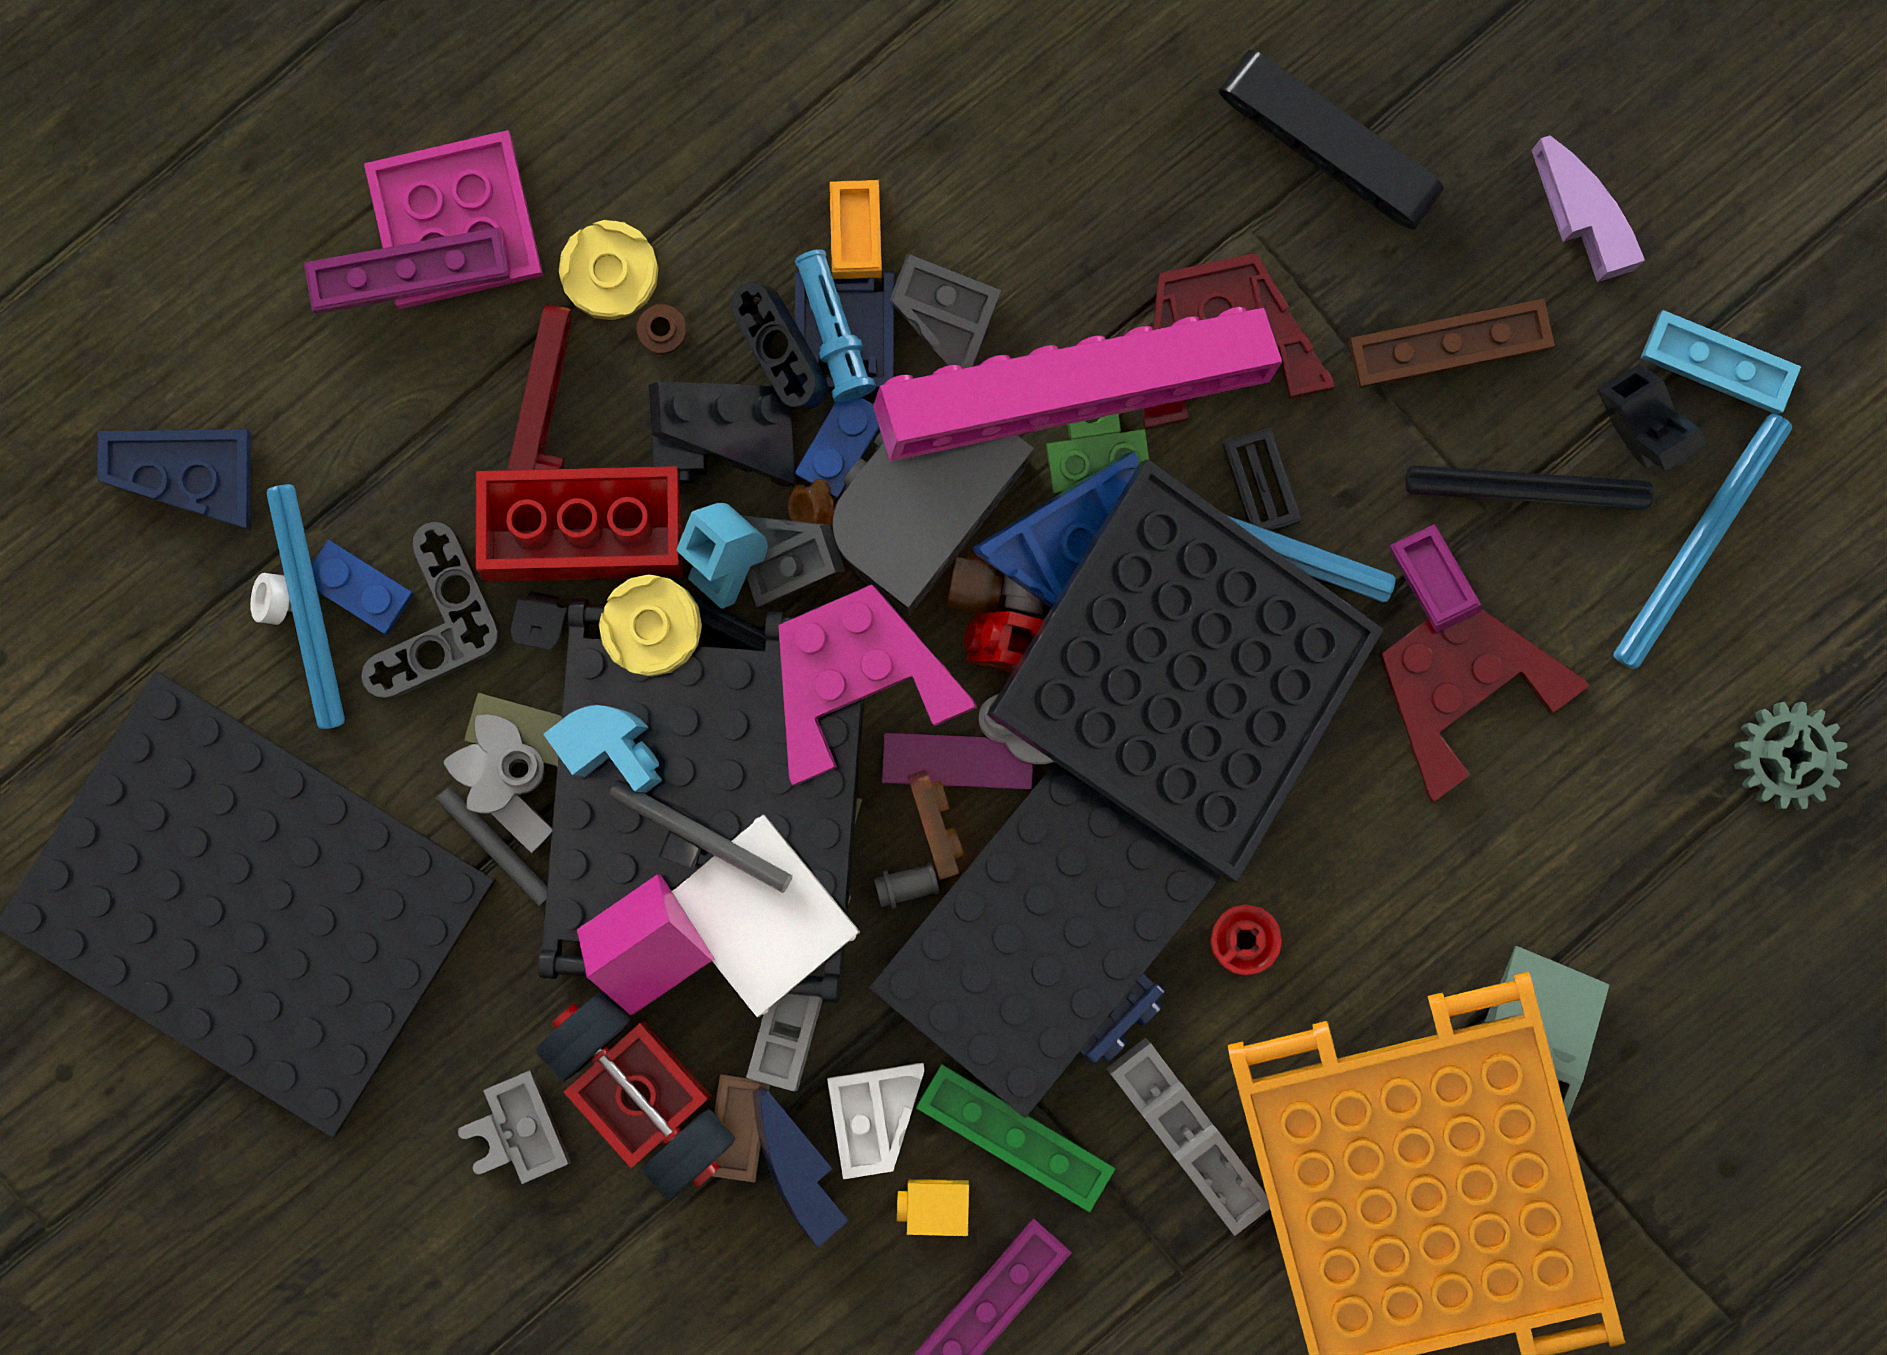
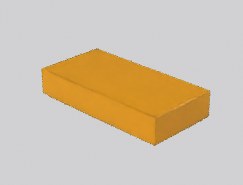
(855, 229)

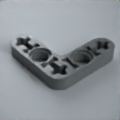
(450, 634)

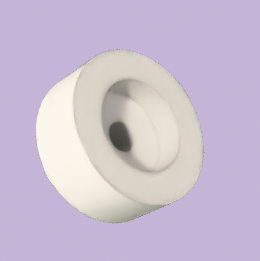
(270, 599)

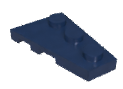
(182, 468)

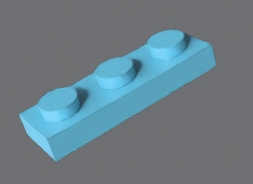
(1720, 362)

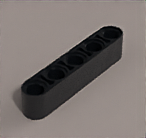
(1331, 139)

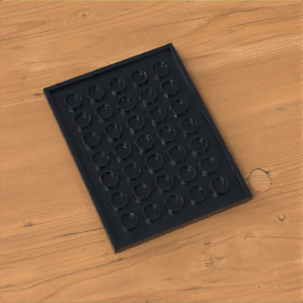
(245, 904)

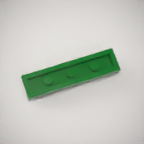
(1015, 1139)

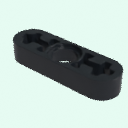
(798, 354)

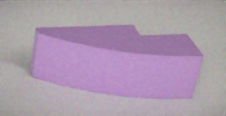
(1586, 211)

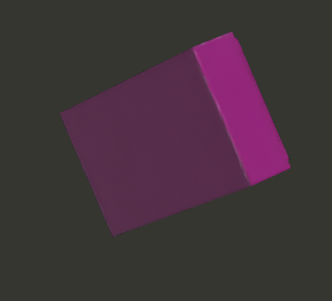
(1435, 578)

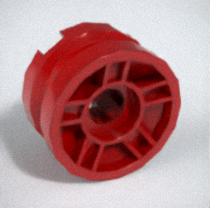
(1266, 934)

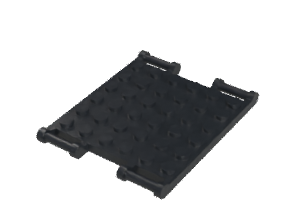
(720, 764)

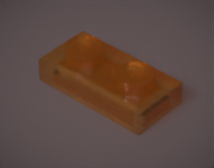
(943, 843)

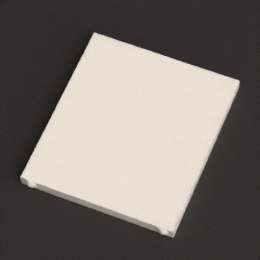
(757, 934)

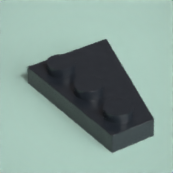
(729, 422)

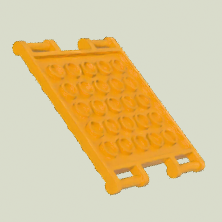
(1429, 1186)

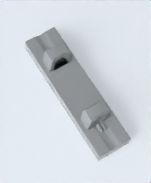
(782, 1048)

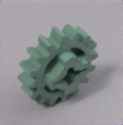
(1797, 737)

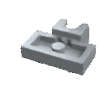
(518, 1130)

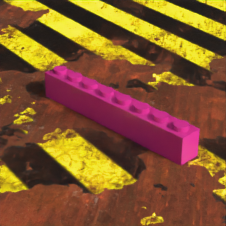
(1075, 382)

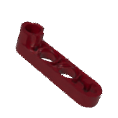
(541, 392)

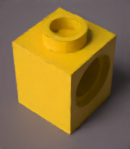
(934, 1207)

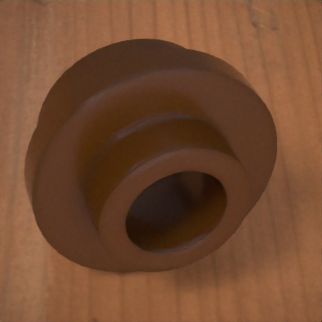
(661, 344)

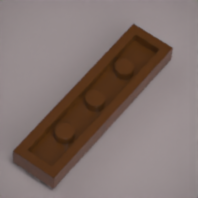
(1451, 343)

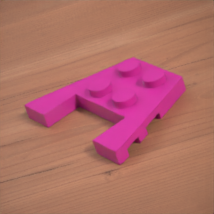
(848, 655)

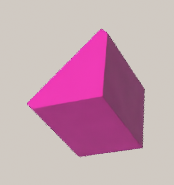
(642, 946)

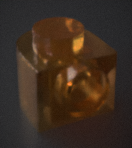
(973, 585)

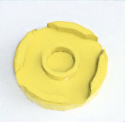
(608, 270)
(650, 625)

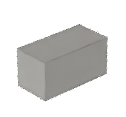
(524, 823)

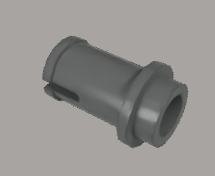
(906, 885)

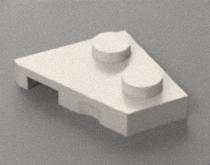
(872, 1116)

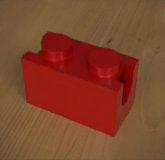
(999, 639)

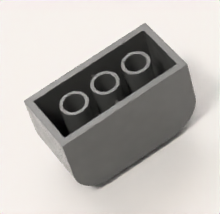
(916, 514)

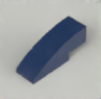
(796, 1170)

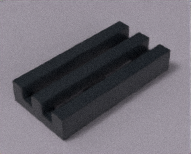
(1247, 441)

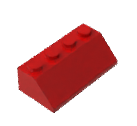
(578, 524)

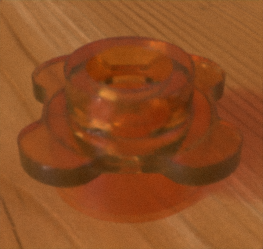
(812, 503)

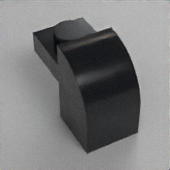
(1648, 421)

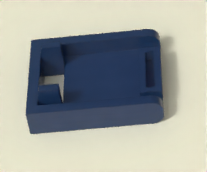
(868, 317)

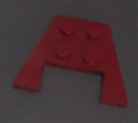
(1224, 285)
(1452, 671)

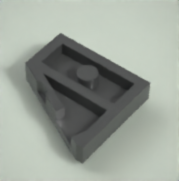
(944, 309)
(795, 559)

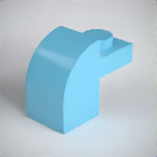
(721, 551)
(600, 733)

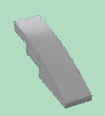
(1190, 1136)

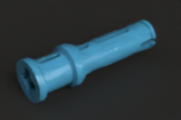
(839, 347)

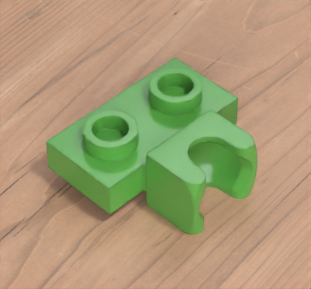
(1091, 449)

